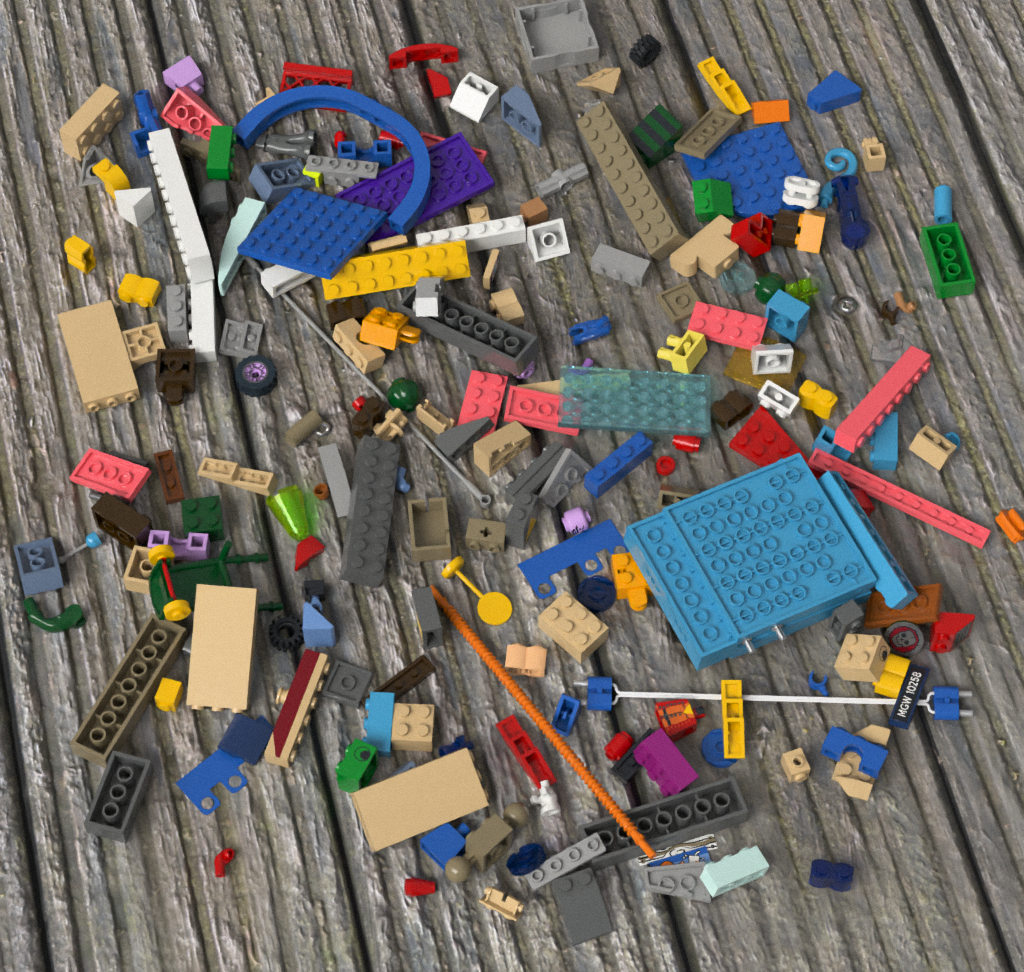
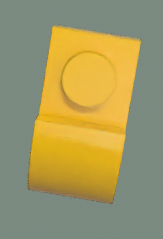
(111, 176)

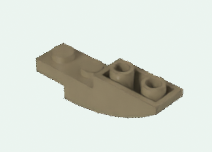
(200, 153)

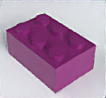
(665, 764)

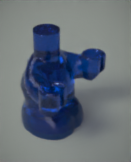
(458, 743)

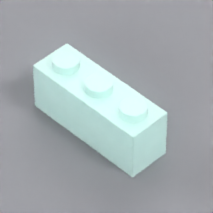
(734, 871)

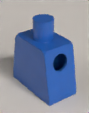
(445, 843)

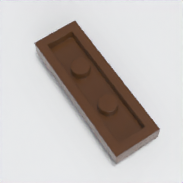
(169, 477)

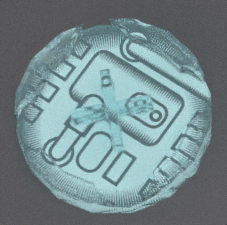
(737, 279)

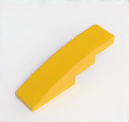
(723, 86)
(732, 719)

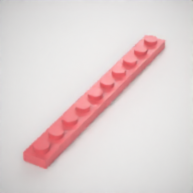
(901, 499)

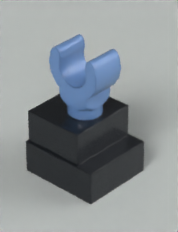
(316, 591)

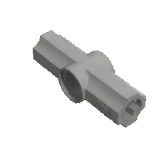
(562, 180)

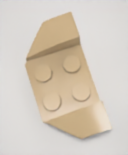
(846, 771)

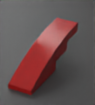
(525, 752)

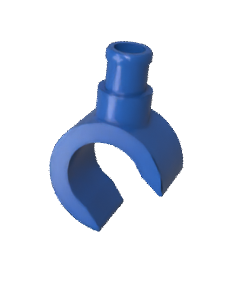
(818, 686)

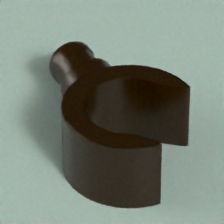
(891, 315)

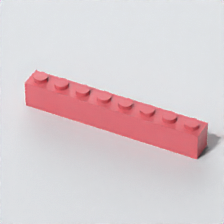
(882, 399)

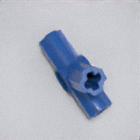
(146, 111)

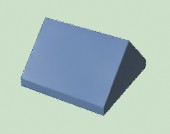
(317, 629)

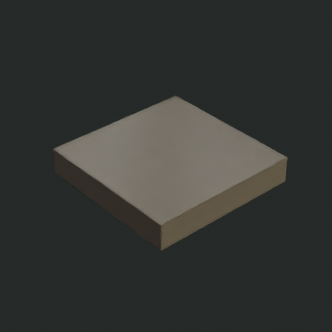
(678, 302)

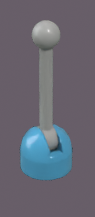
(91, 541)

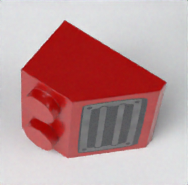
(949, 631)

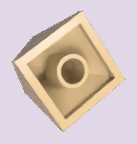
(603, 81)

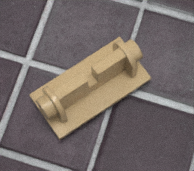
(493, 900)

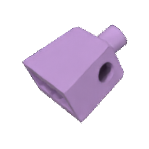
(184, 74)

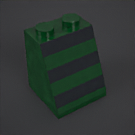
(656, 136)

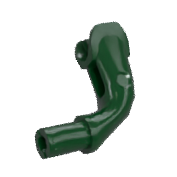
(71, 618)

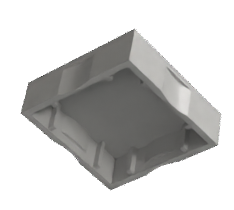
(556, 35)

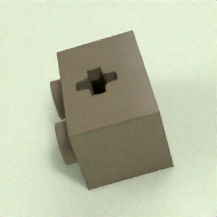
(485, 535)

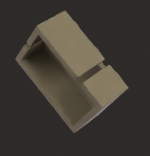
(429, 530)

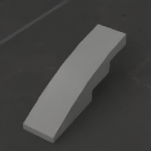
(335, 478)

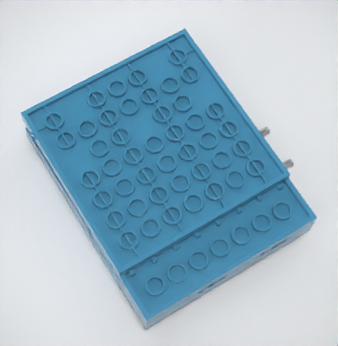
(749, 561)

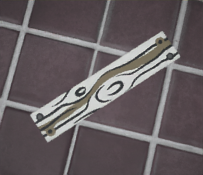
(706, 840)

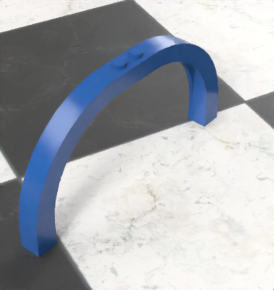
(327, 96)

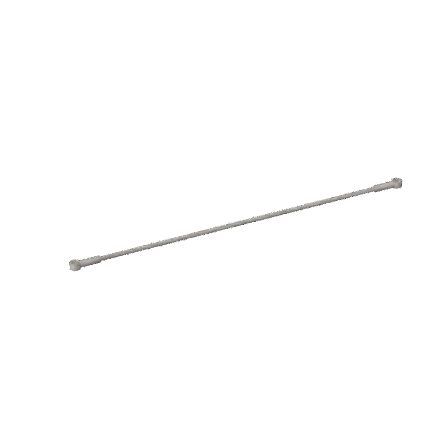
(470, 486)

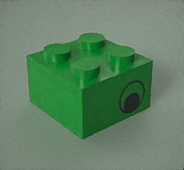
(357, 766)

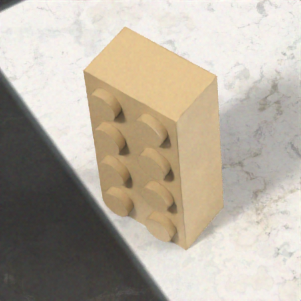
(92, 122)

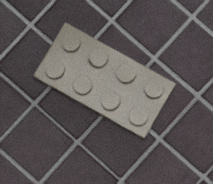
(708, 133)

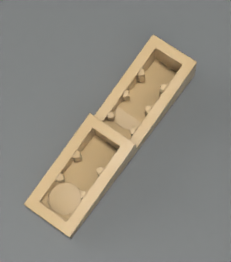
(233, 474)

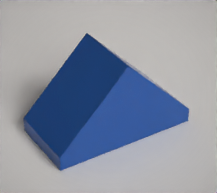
(566, 714)

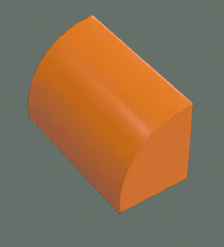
(770, 111)

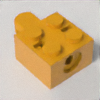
(388, 329)
(630, 581)

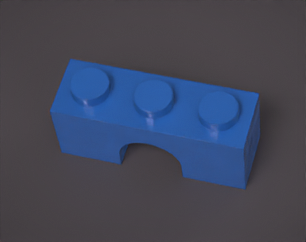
(380, 152)
(840, 742)

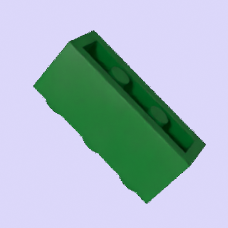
(221, 152)

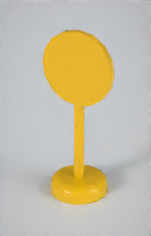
(492, 607)

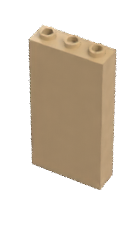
(98, 356)
(222, 648)
(419, 799)

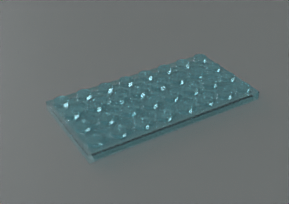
(634, 401)

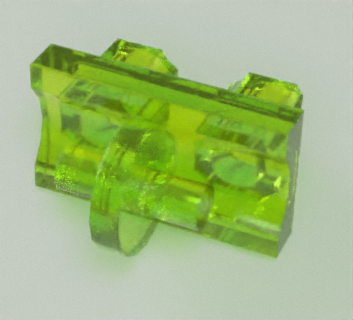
(805, 290)

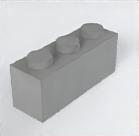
(620, 265)
(177, 313)

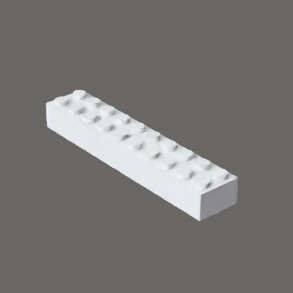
(180, 206)

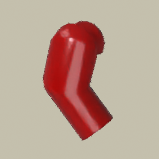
(339, 137)

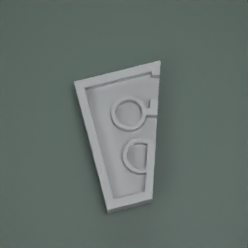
(565, 474)
(677, 880)

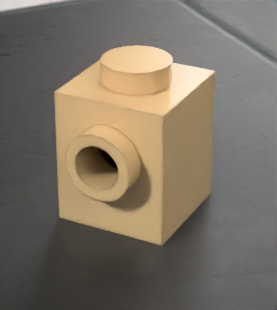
(795, 765)

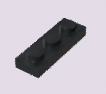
(627, 766)

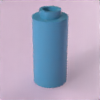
(943, 205)

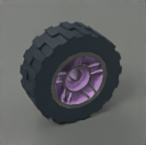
(251, 368)

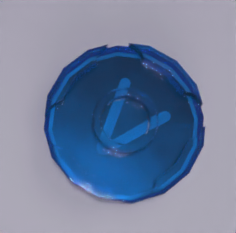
(596, 593)
(527, 860)

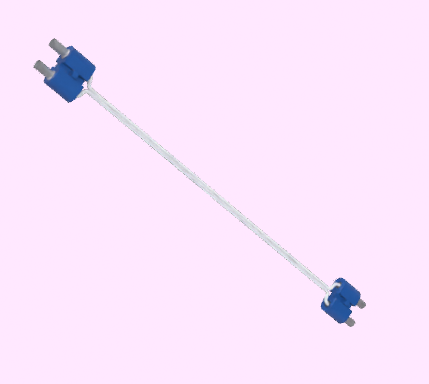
(943, 698)

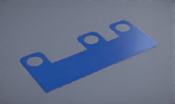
(572, 551)
(212, 770)

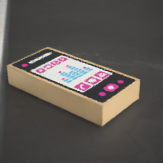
(491, 268)

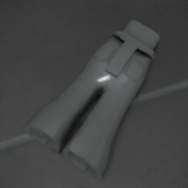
(295, 145)

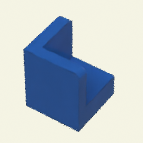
(139, 142)

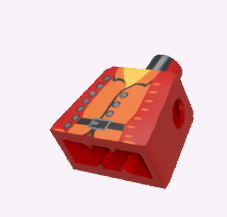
(678, 718)

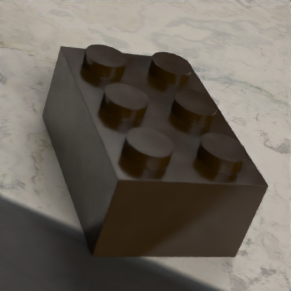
(121, 521)

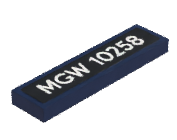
(909, 696)

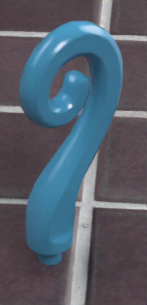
(827, 192)

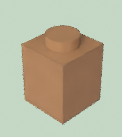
(534, 212)

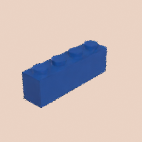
(618, 464)

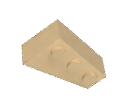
(500, 447)

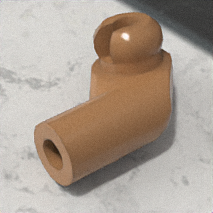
(908, 307)

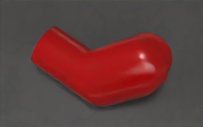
(222, 860)

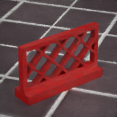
(321, 74)

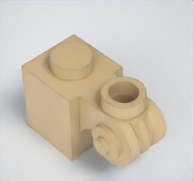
(874, 154)

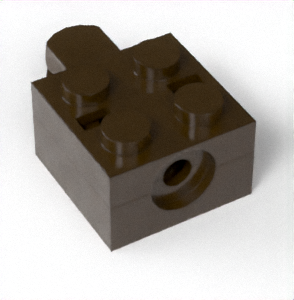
(176, 373)

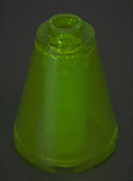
(290, 511)

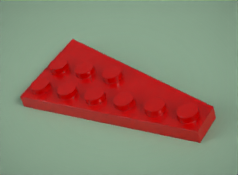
(765, 441)

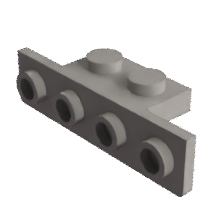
(341, 171)
(566, 861)

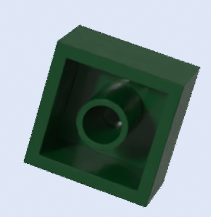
(203, 516)

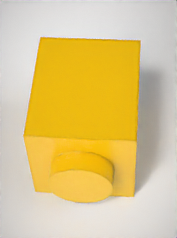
(169, 695)

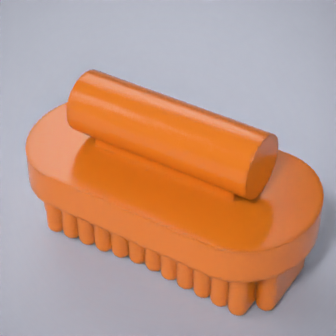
(1011, 524)

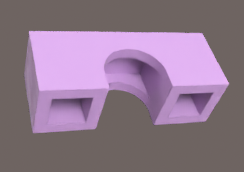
(193, 548)

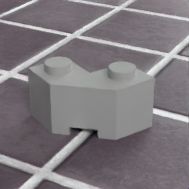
(428, 296)

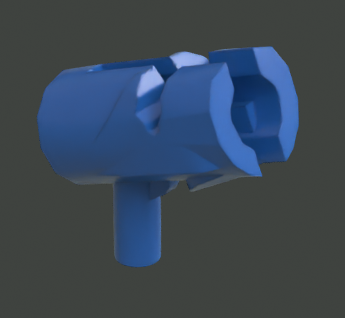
(591, 330)

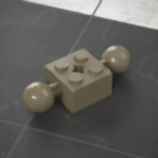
(487, 843)

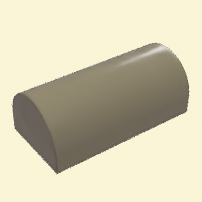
(303, 428)

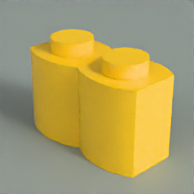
(80, 254)
(139, 290)
(817, 399)
(892, 676)

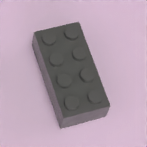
(119, 796)

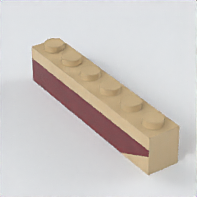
(297, 708)

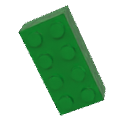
(947, 260)

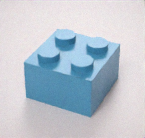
(787, 315)

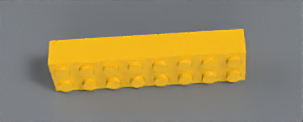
(398, 268)

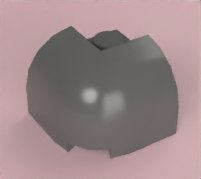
(213, 199)

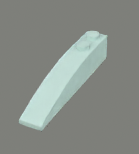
(248, 217)

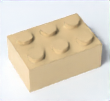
(573, 627)

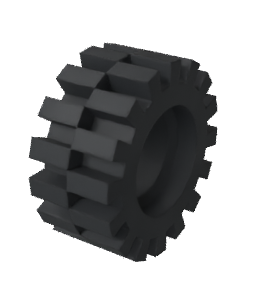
(645, 50)
(286, 643)

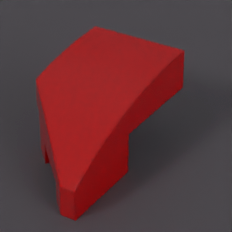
(439, 84)
(307, 550)

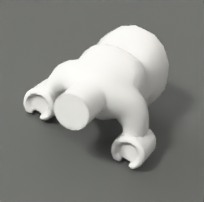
(547, 799)

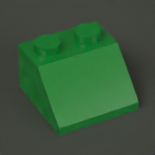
(712, 199)

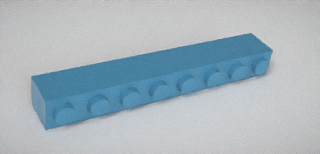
(890, 577)

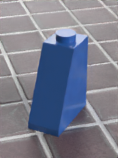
(833, 93)

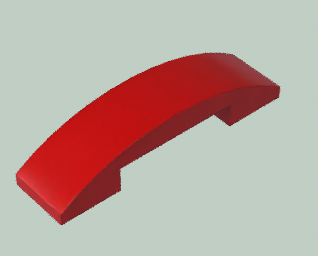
(423, 52)

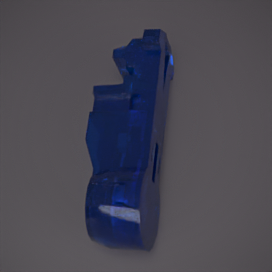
(854, 229)

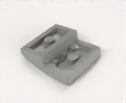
(240, 338)

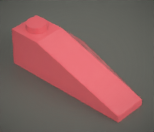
(190, 113)

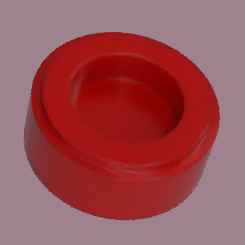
(665, 465)

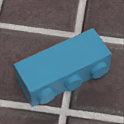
(885, 444)
(379, 721)

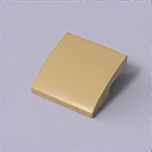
(387, 244)

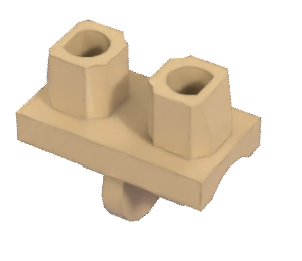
(391, 426)

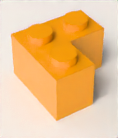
(811, 231)

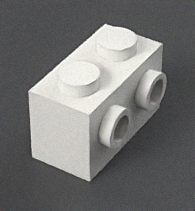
(778, 399)

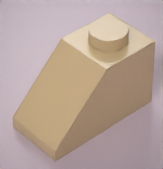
(477, 213)

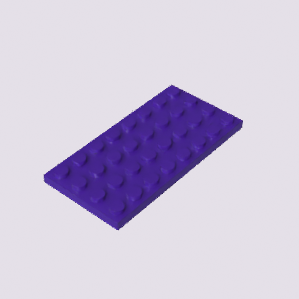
(455, 179)

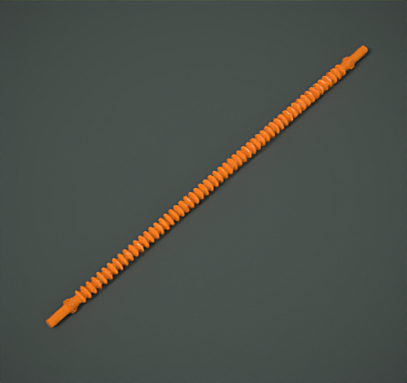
(540, 720)

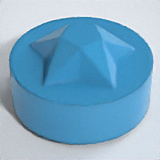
(953, 437)

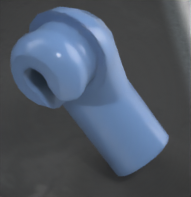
(401, 484)

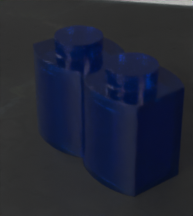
(836, 876)

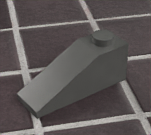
(459, 439)

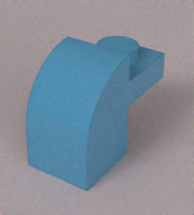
(825, 443)

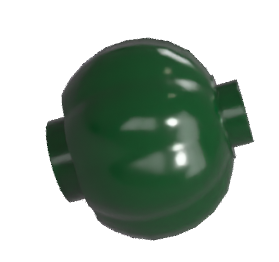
(768, 286)
(404, 394)

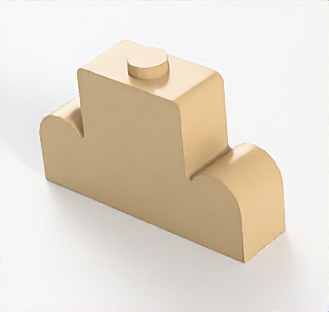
(707, 250)

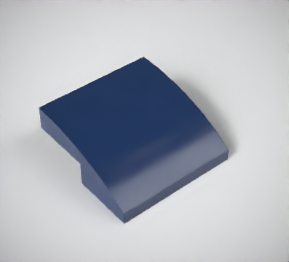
(245, 739)

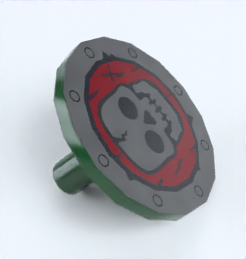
(904, 638)

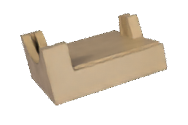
(143, 344)

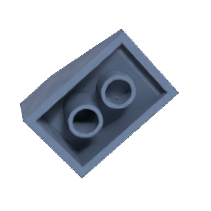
(521, 115)
(278, 178)
(38, 566)

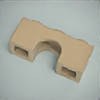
(364, 356)

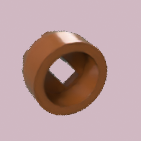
(323, 490)

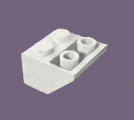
(475, 97)

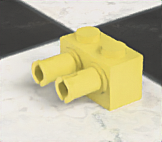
(686, 353)

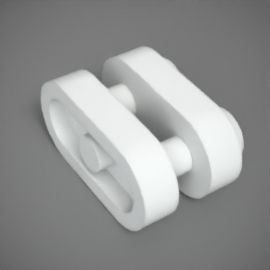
(801, 192)

